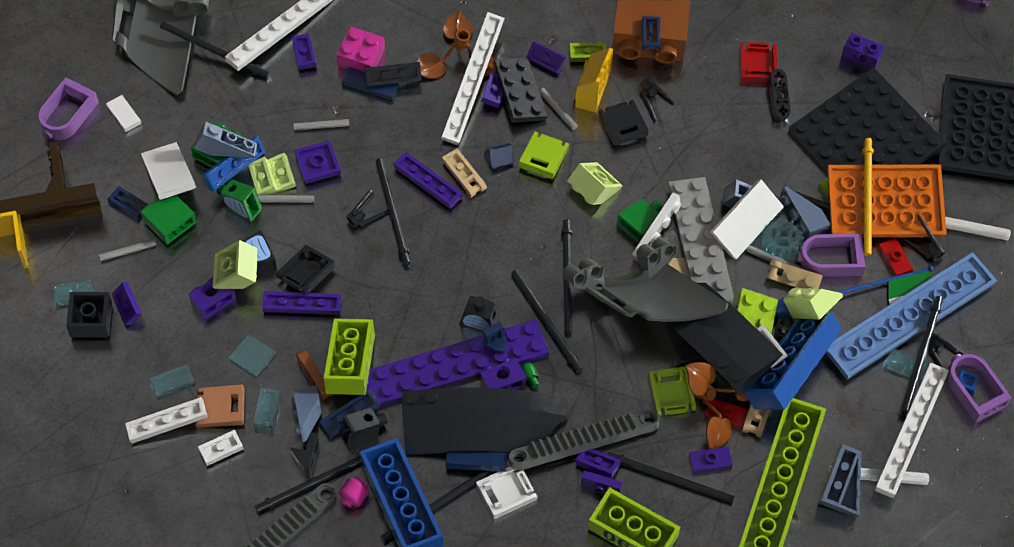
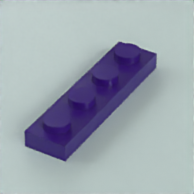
(428, 180)
(301, 303)

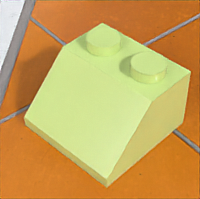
(593, 183)
(235, 266)
(810, 302)

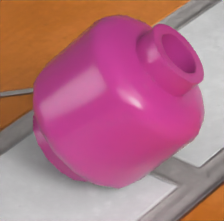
(353, 492)

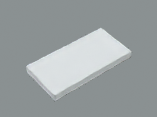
(168, 170)
(746, 219)

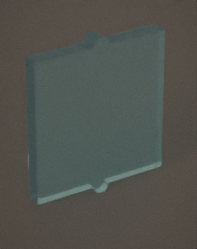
(252, 355)

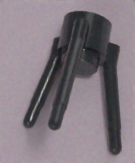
(650, 88)
(357, 216)
(934, 249)
(938, 343)

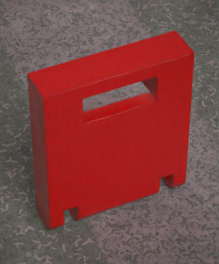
(757, 60)

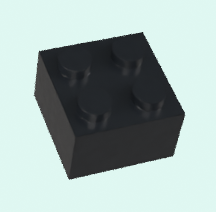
(89, 314)

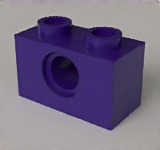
(862, 51)
(208, 305)
(510, 369)

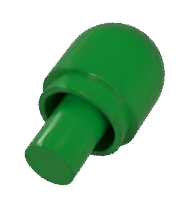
(531, 374)

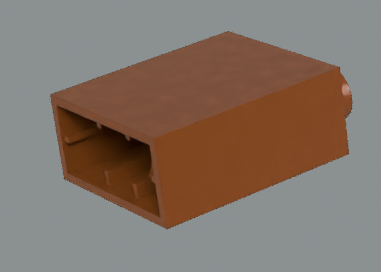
(673, 29)

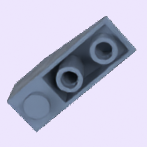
(221, 142)
(805, 213)
(307, 410)

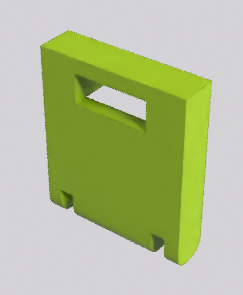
(545, 150)
(671, 396)

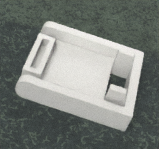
(509, 489)

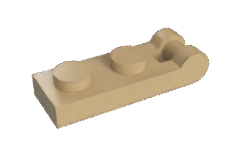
(464, 172)
(793, 276)
(756, 415)

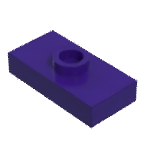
(304, 51)
(546, 57)
(492, 93)
(126, 303)
(710, 460)
(598, 462)
(600, 483)

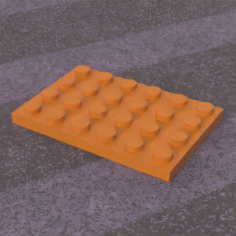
(897, 200)

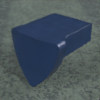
(499, 155)
(495, 338)

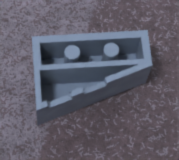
(843, 482)

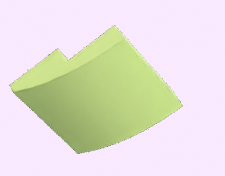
(272, 174)

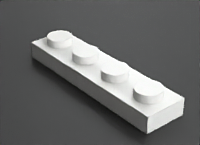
(661, 221)
(166, 420)

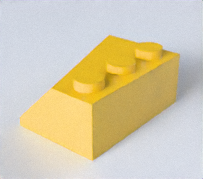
(593, 80)

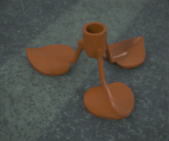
(456, 29)
(699, 380)

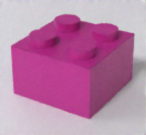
(360, 50)

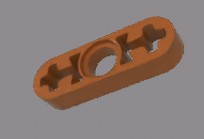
(312, 372)

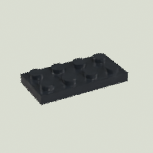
(519, 89)

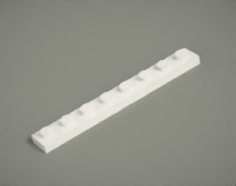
(273, 32)
(472, 79)
(911, 430)

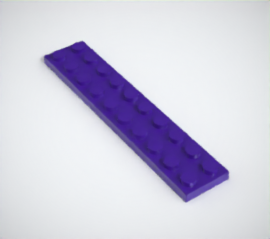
(454, 363)

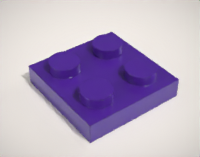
(317, 162)

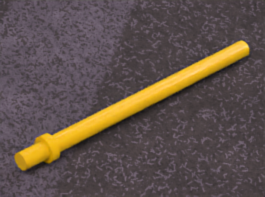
(867, 151)

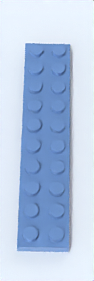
(909, 315)

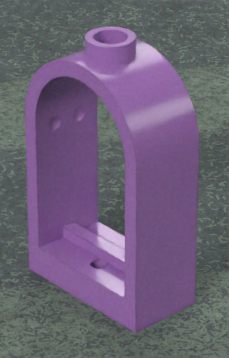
(77, 91)
(853, 241)
(991, 406)

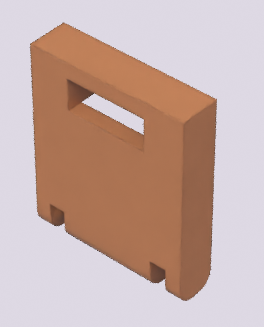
(218, 406)

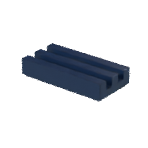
(651, 45)
(112, 201)

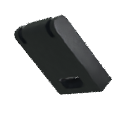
(623, 117)
(304, 274)

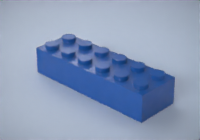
(804, 347)
(400, 496)

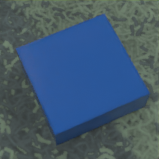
(968, 380)

